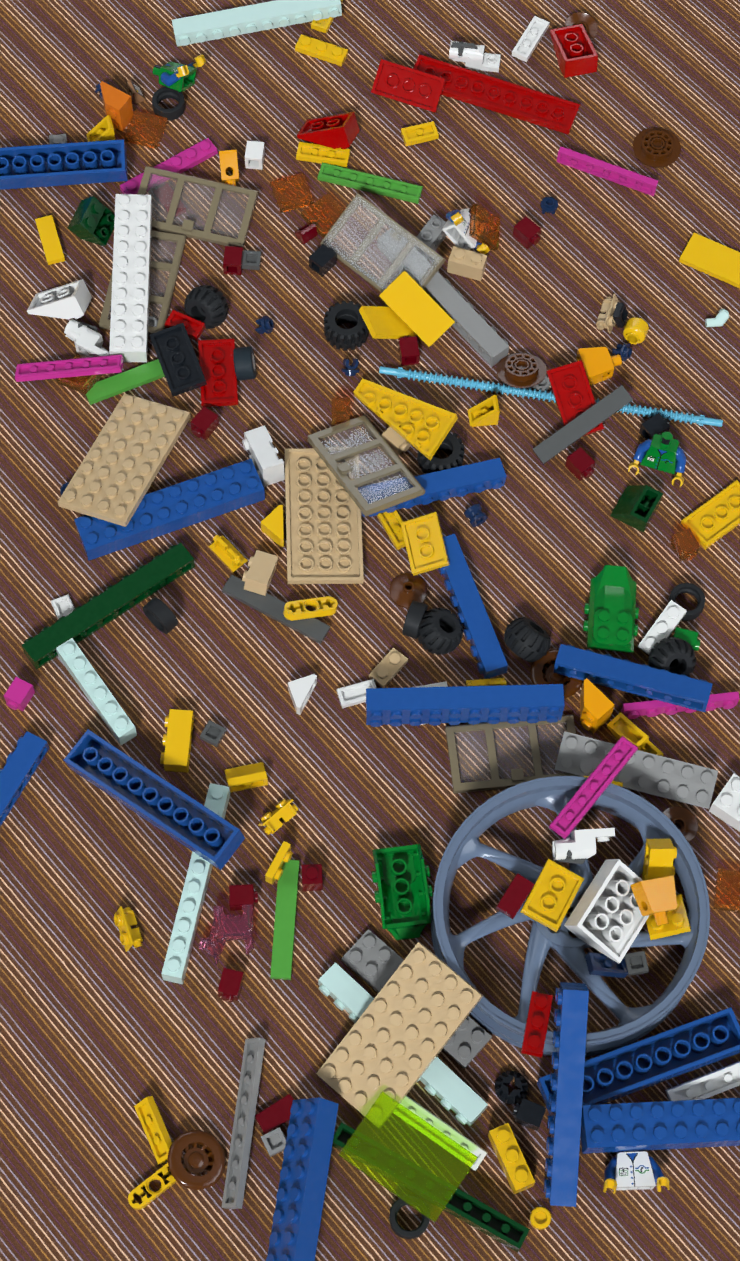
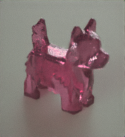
(229, 928)

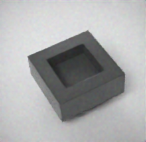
(251, 260)
(213, 733)
(636, 963)

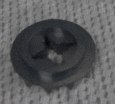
(502, 1090)

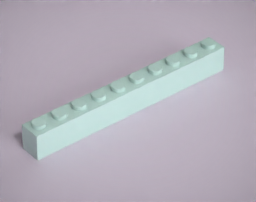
(252, 19)
(192, 899)
(438, 1077)

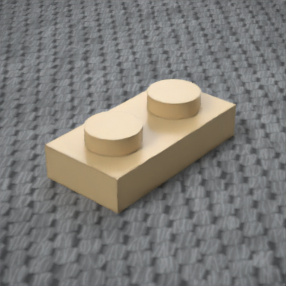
(388, 668)

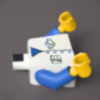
(458, 231)
(633, 1172)

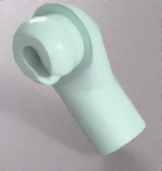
(719, 320)

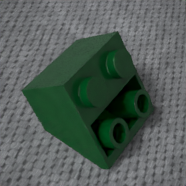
(92, 221)
(637, 506)

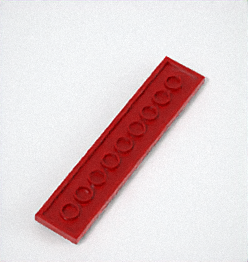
(502, 95)

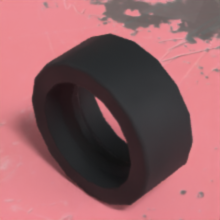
(164, 93)
(694, 591)
(160, 615)
(414, 619)
(405, 1234)

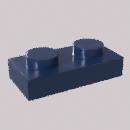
(604, 966)

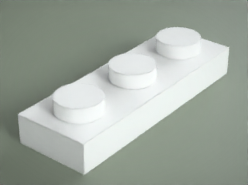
(530, 38)
(663, 626)

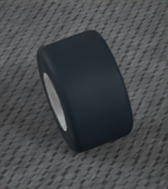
(244, 363)

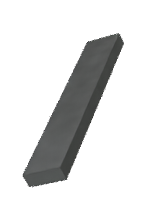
(582, 424)
(274, 609)

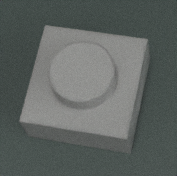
(274, 1142)

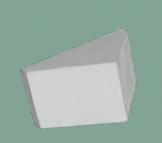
(301, 690)

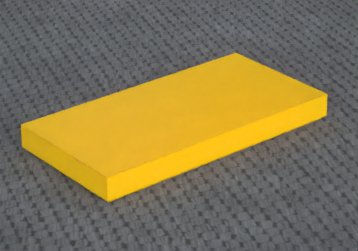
(712, 259)
(416, 309)
(715, 516)

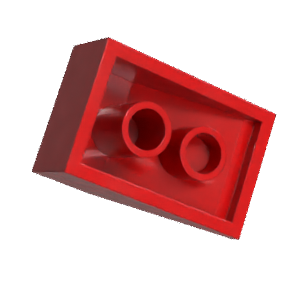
(574, 50)
(331, 131)

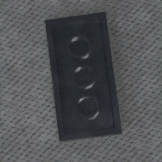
(178, 359)

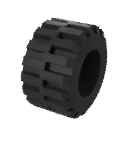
(345, 337)
(451, 445)

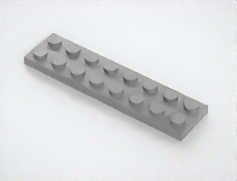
(642, 773)
(377, 963)

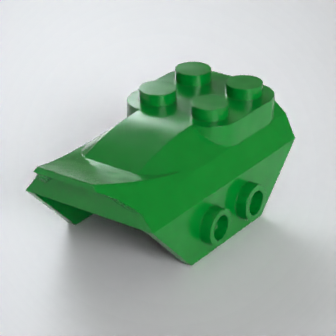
(611, 611)
(402, 890)

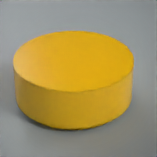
(540, 1218)

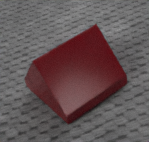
(306, 233)

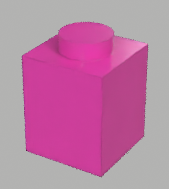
(19, 694)

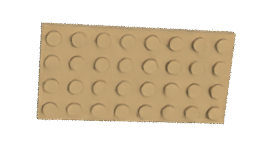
(124, 460)
(320, 524)
(400, 1031)

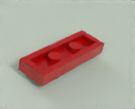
(536, 1024)

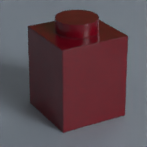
(527, 232)
(233, 260)
(408, 350)
(204, 423)
(580, 464)
(312, 877)
(242, 895)
(230, 985)

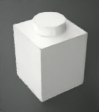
(254, 155)

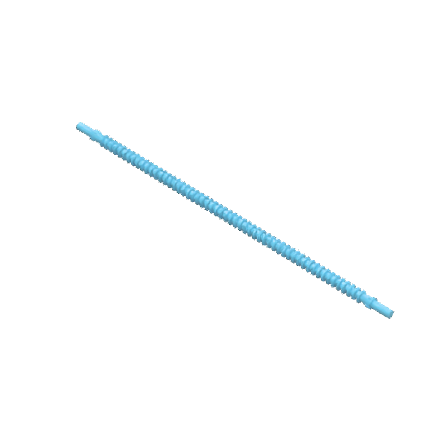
(400, 372)

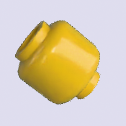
(635, 330)

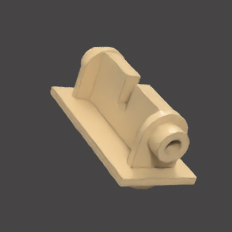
(606, 320)

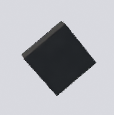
(620, 314)

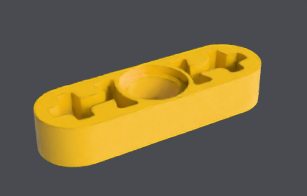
(317, 603)
(138, 1190)

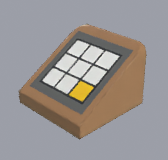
(135, 92)

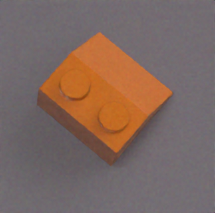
(117, 105)

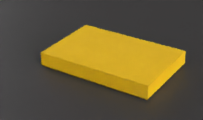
(384, 323)
(424, 543)
(552, 895)

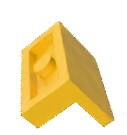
(246, 777)

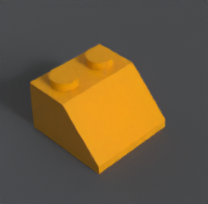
(594, 707)

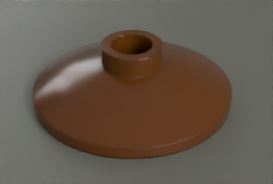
(587, 20)
(404, 597)
(684, 819)

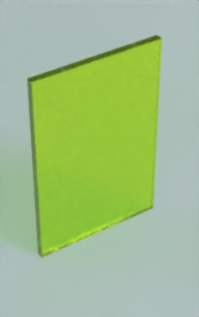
(408, 1156)

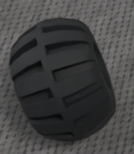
(206, 305)
(440, 631)
(527, 639)
(673, 655)

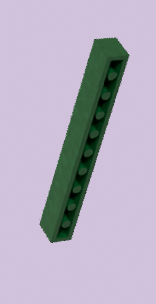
(109, 604)
(466, 1208)

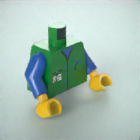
(178, 76)
(661, 454)

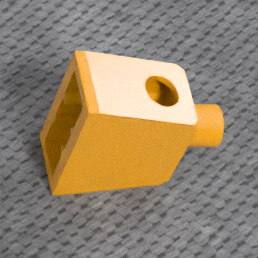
(229, 162)
(598, 363)
(656, 897)

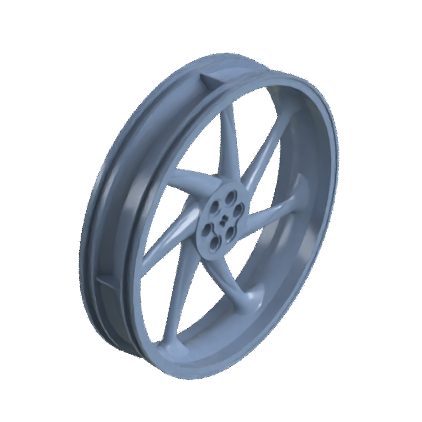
(554, 795)

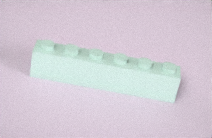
(96, 691)

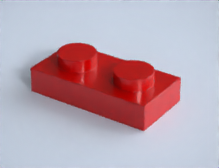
(193, 327)

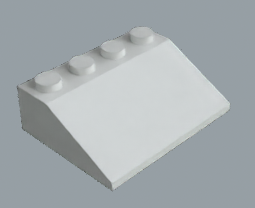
(608, 911)

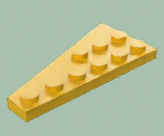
(413, 419)

